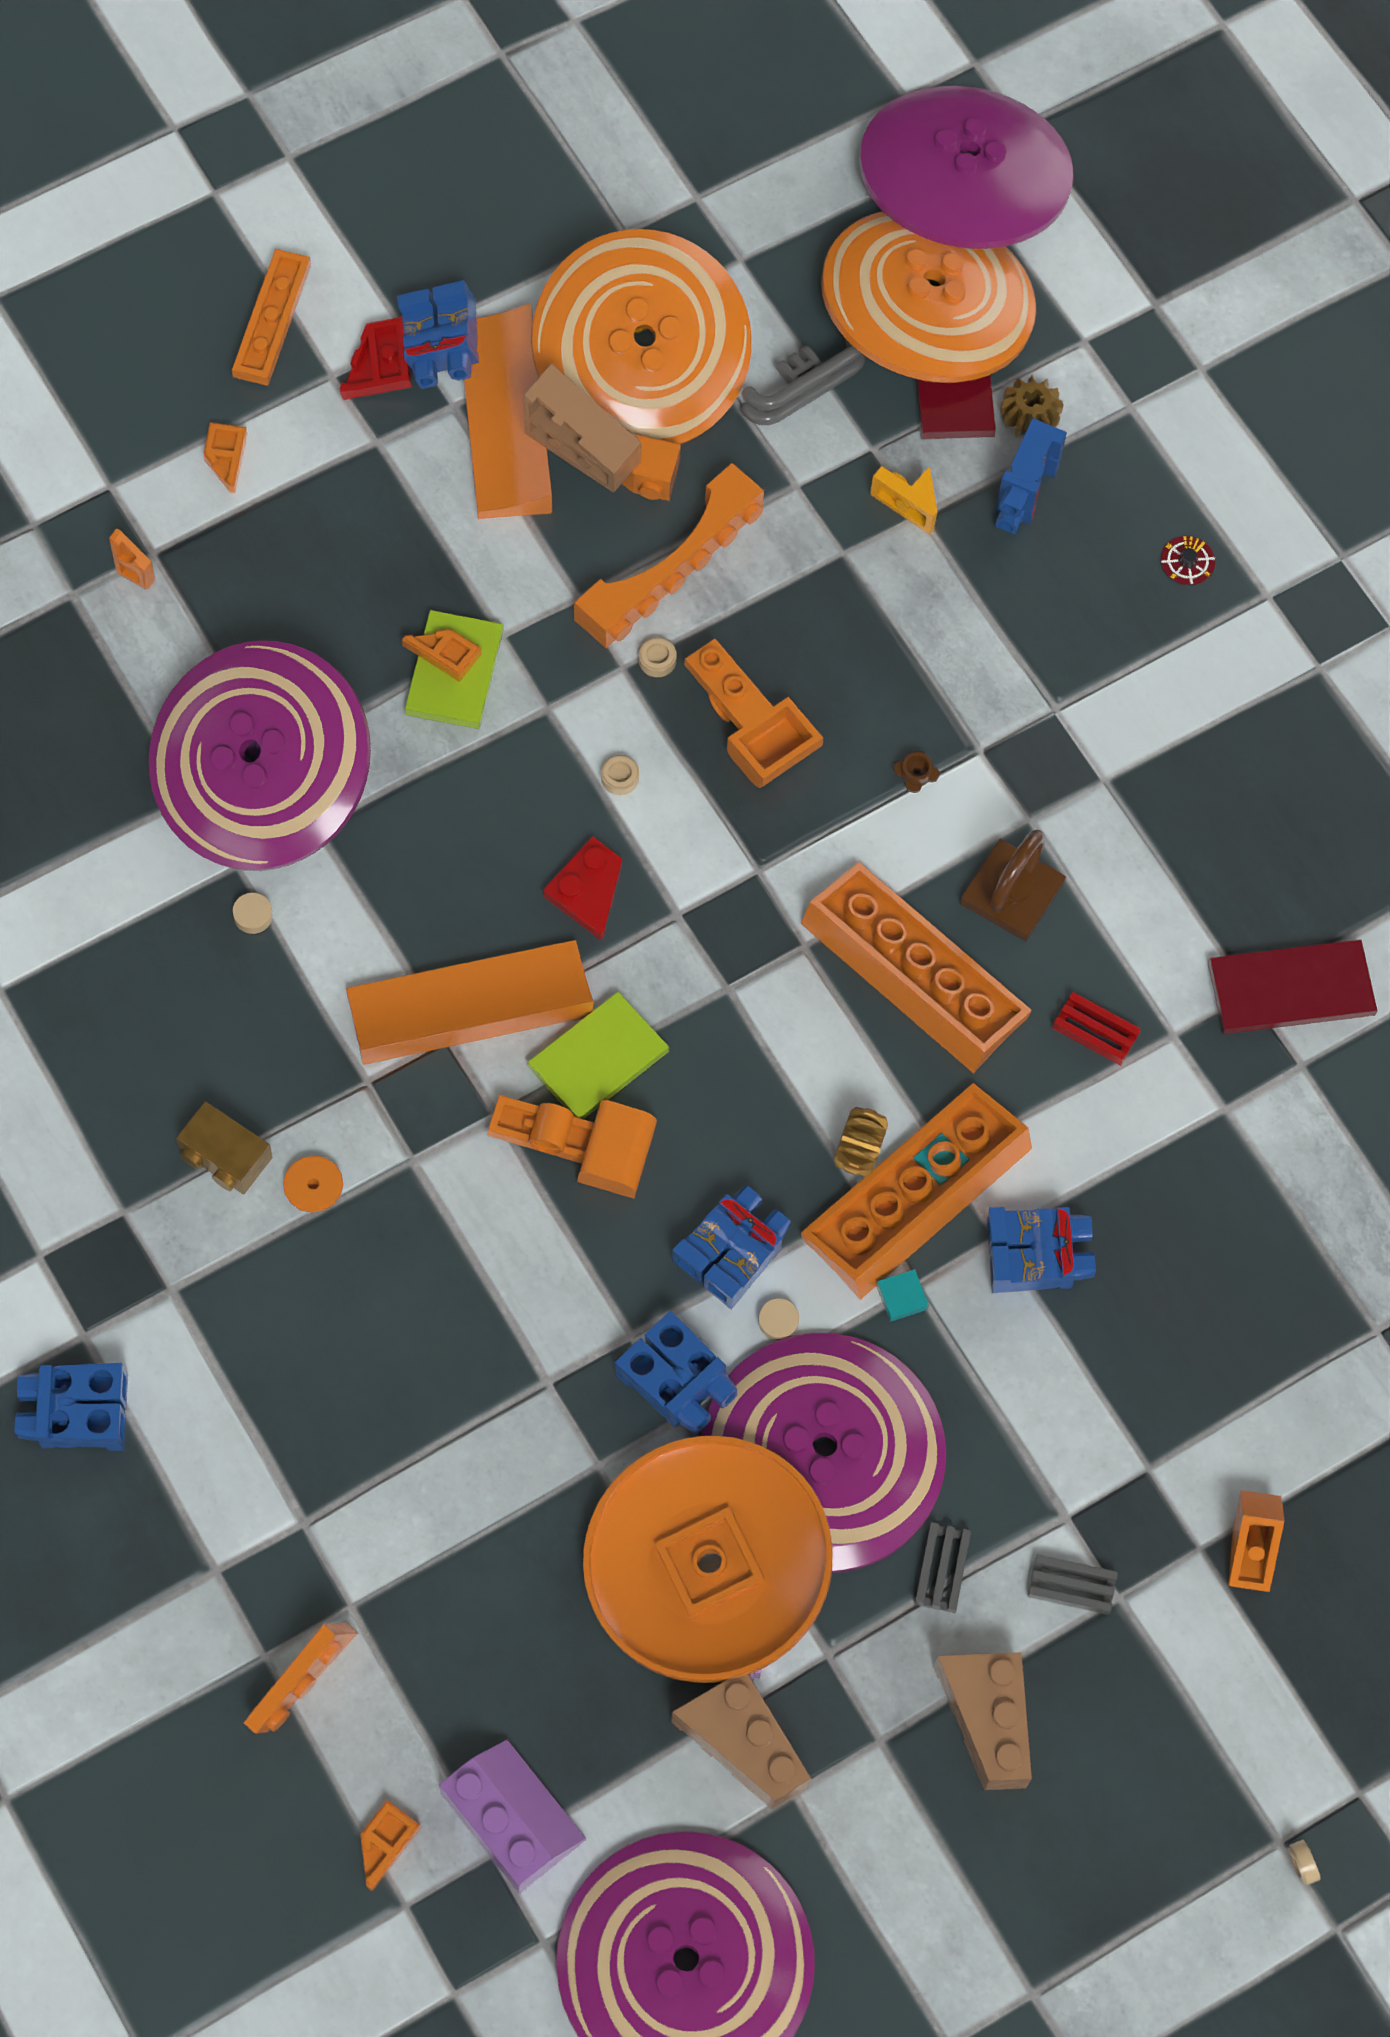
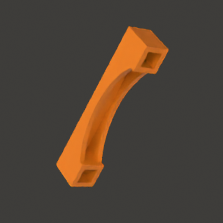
(612, 608)

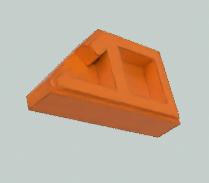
(225, 452)
(131, 561)
(445, 651)
(385, 1840)

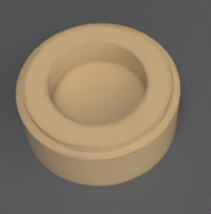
(657, 657)
(620, 775)
(252, 913)
(778, 1319)
(1303, 1862)

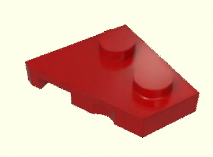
(378, 362)
(587, 886)

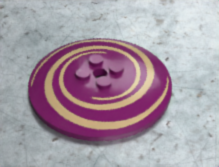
(308, 763)
(877, 1414)
(676, 1895)

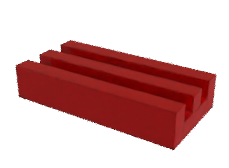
(1102, 1015)

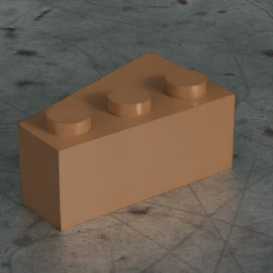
(579, 430)
(991, 1712)
(746, 1739)

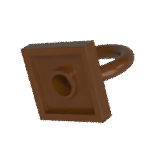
(1014, 886)

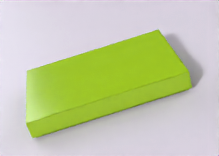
(442, 697)
(598, 1056)

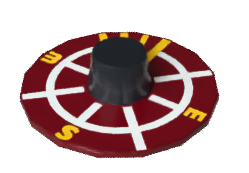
(1188, 560)

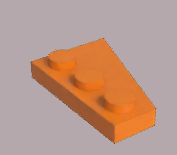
(300, 1676)

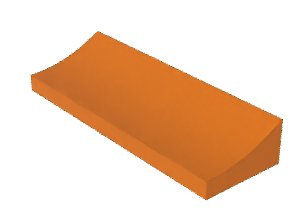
(506, 463)
(915, 966)
(469, 1002)
(902, 1205)

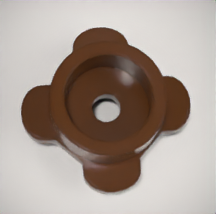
(920, 761)

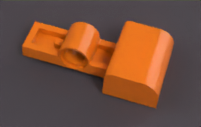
(768, 736)
(608, 1149)

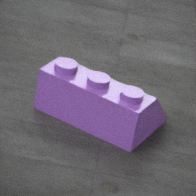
(511, 1814)

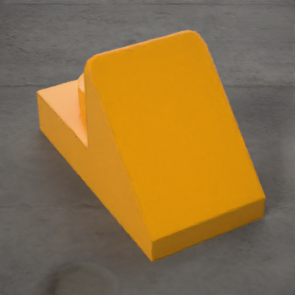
(912, 502)

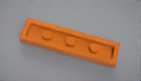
(271, 317)

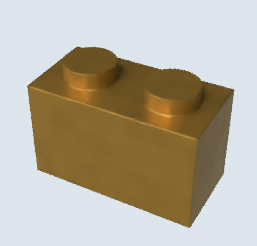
(223, 1148)

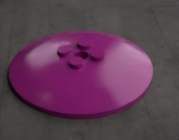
(962, 200)

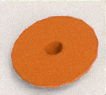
(313, 1184)

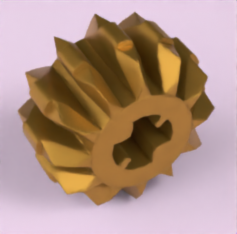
(1030, 401)
(861, 1141)

